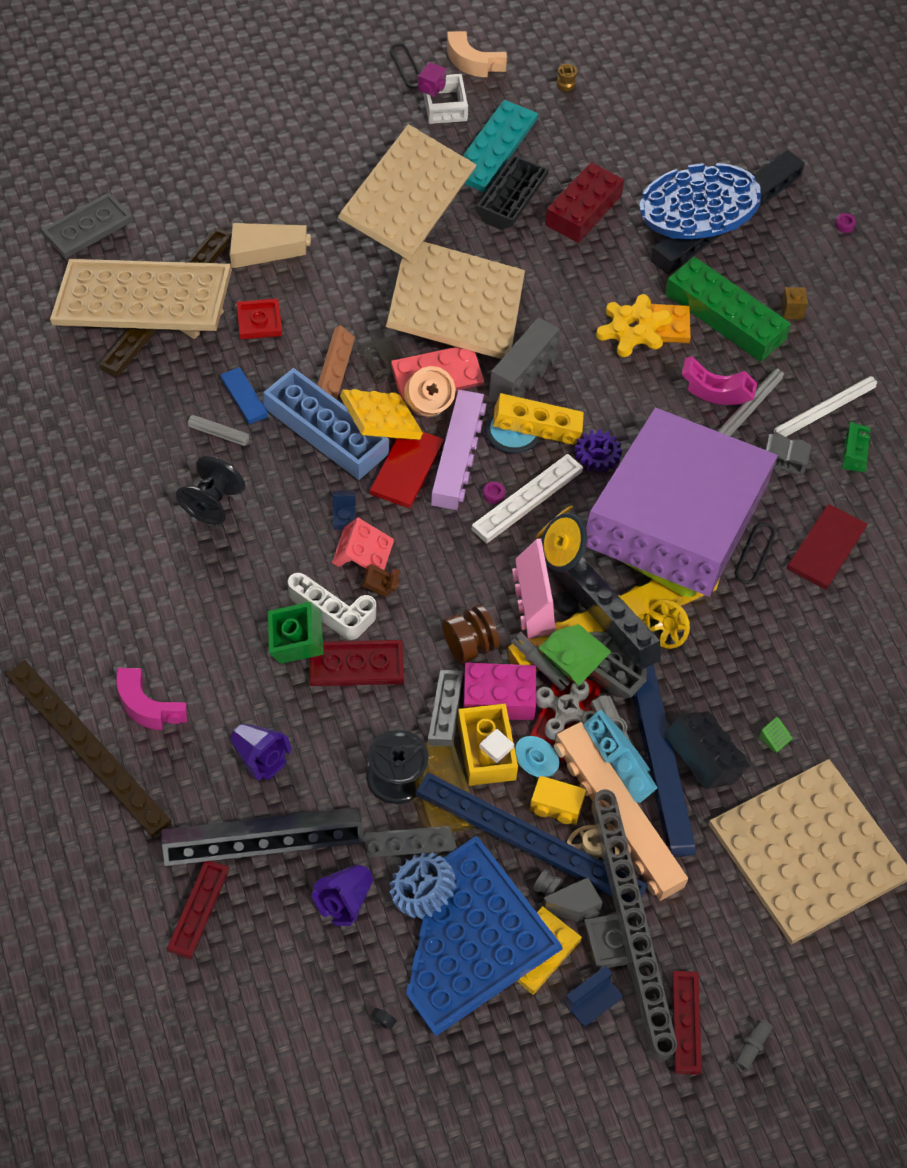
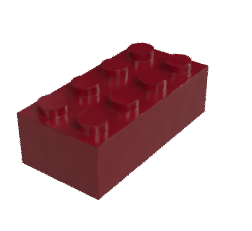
(584, 202)

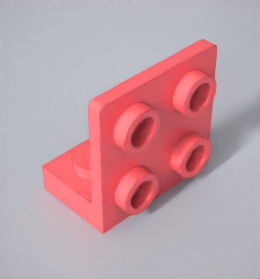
(363, 545)

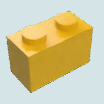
(557, 800)

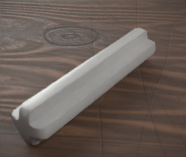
(218, 430)

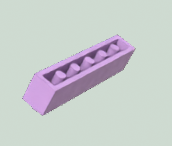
(457, 450)

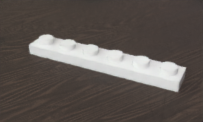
(526, 498)

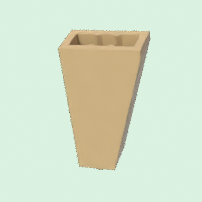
(266, 243)

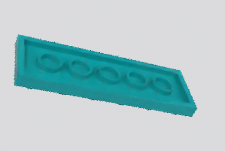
(498, 143)

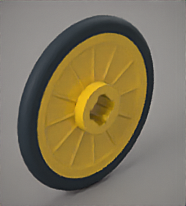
(564, 542)

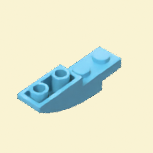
(621, 754)

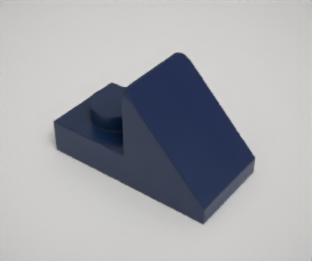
(343, 508)

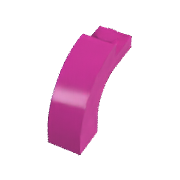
(718, 389)
(143, 709)

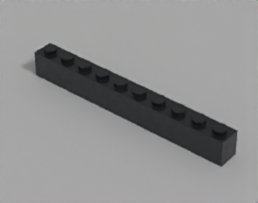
(772, 180)

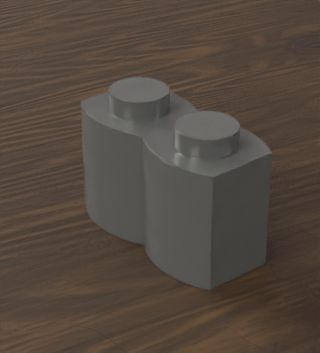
(792, 454)

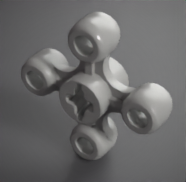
(565, 707)

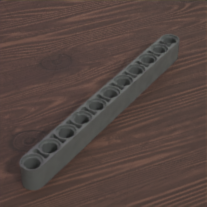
(633, 934)

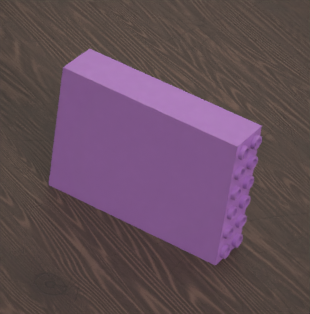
(680, 501)

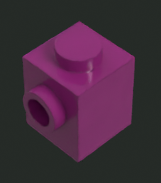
(432, 79)

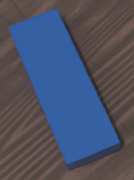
(244, 395)

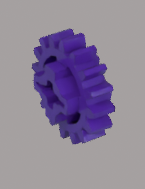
(598, 451)

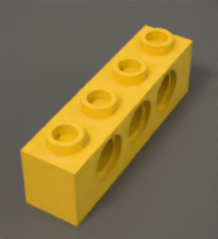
(538, 419)

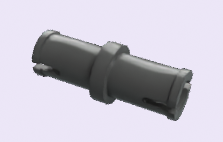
(753, 1045)

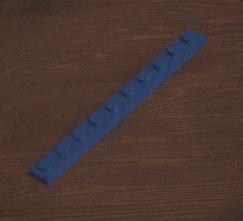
(519, 833)

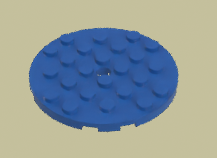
(700, 201)

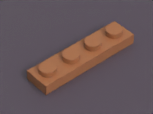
(336, 361)

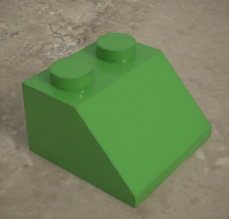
(574, 652)

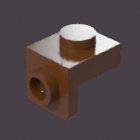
(381, 580)

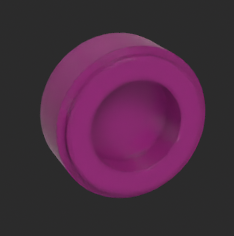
(845, 223)
(493, 492)

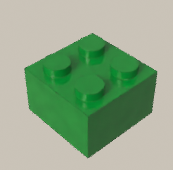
(295, 632)

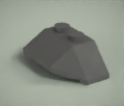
(617, 671)

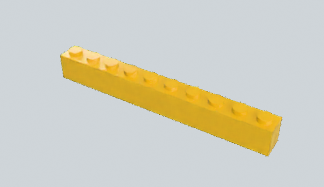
(637, 599)

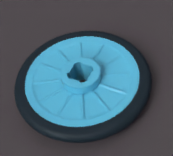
(509, 440)

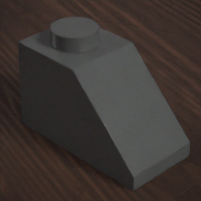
(574, 902)

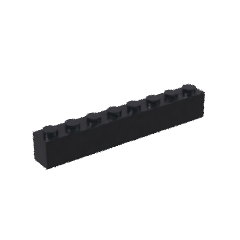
(611, 614)
(262, 836)

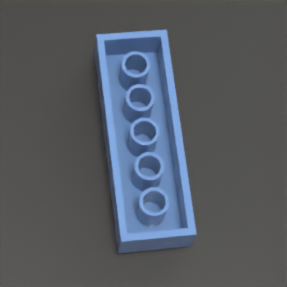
(324, 423)

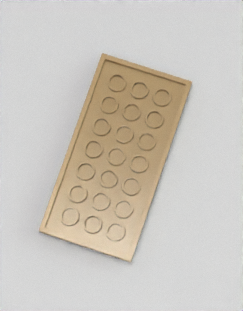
(407, 192)
(141, 294)

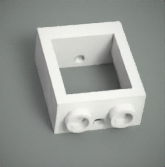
(448, 111)

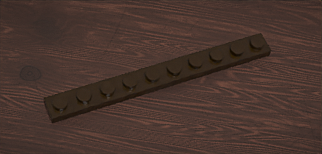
(136, 338)
(89, 749)

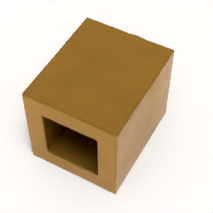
(794, 303)

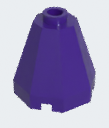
(260, 749)
(343, 894)

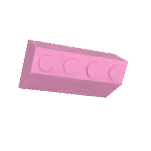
(534, 592)

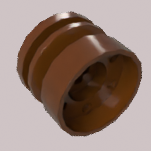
(470, 634)

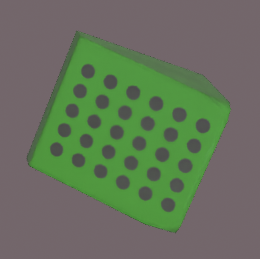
(775, 735)

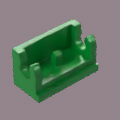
(856, 448)

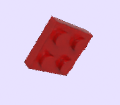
(259, 318)

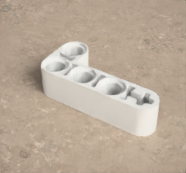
(303, 590)

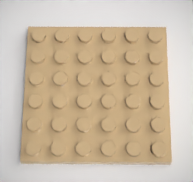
(457, 300)
(810, 851)

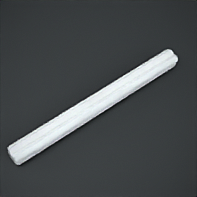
(826, 407)

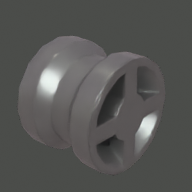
(547, 883)

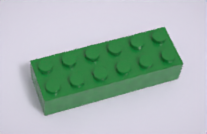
(727, 309)

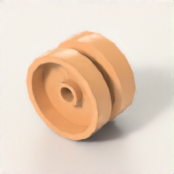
(439, 384)

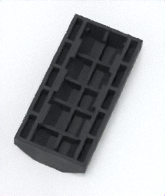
(511, 192)

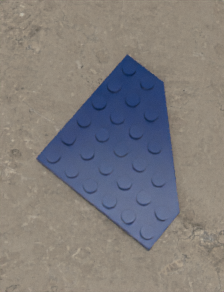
(476, 941)

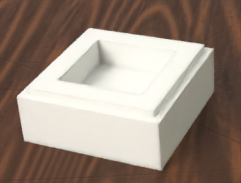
(496, 745)

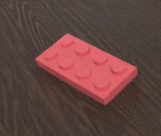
(458, 362)

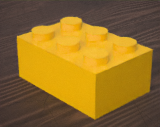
(475, 726)

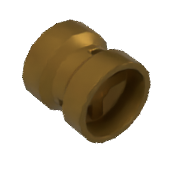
(566, 77)

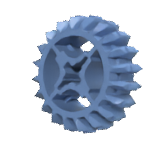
(428, 891)

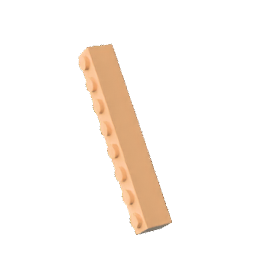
(647, 849)

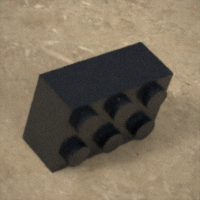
(707, 749)

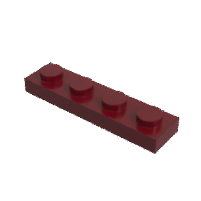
(198, 909)
(686, 1022)

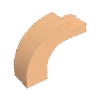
(471, 60)

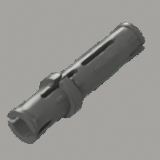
(541, 661)

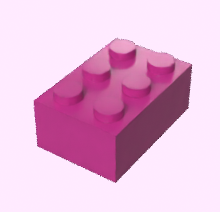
(501, 684)

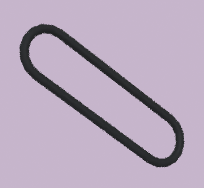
(416, 68)
(764, 556)

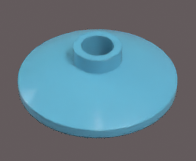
(536, 756)

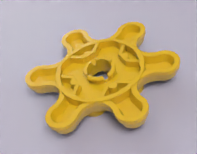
(640, 334)

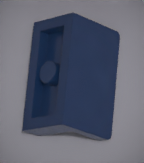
(593, 997)

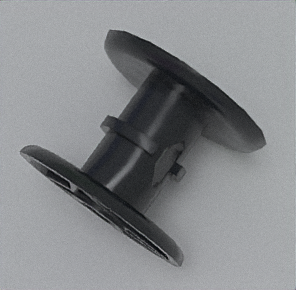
(217, 479)
(395, 763)

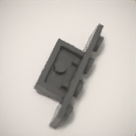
(409, 841)

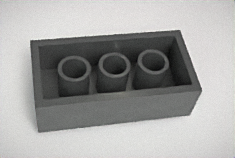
(525, 361)

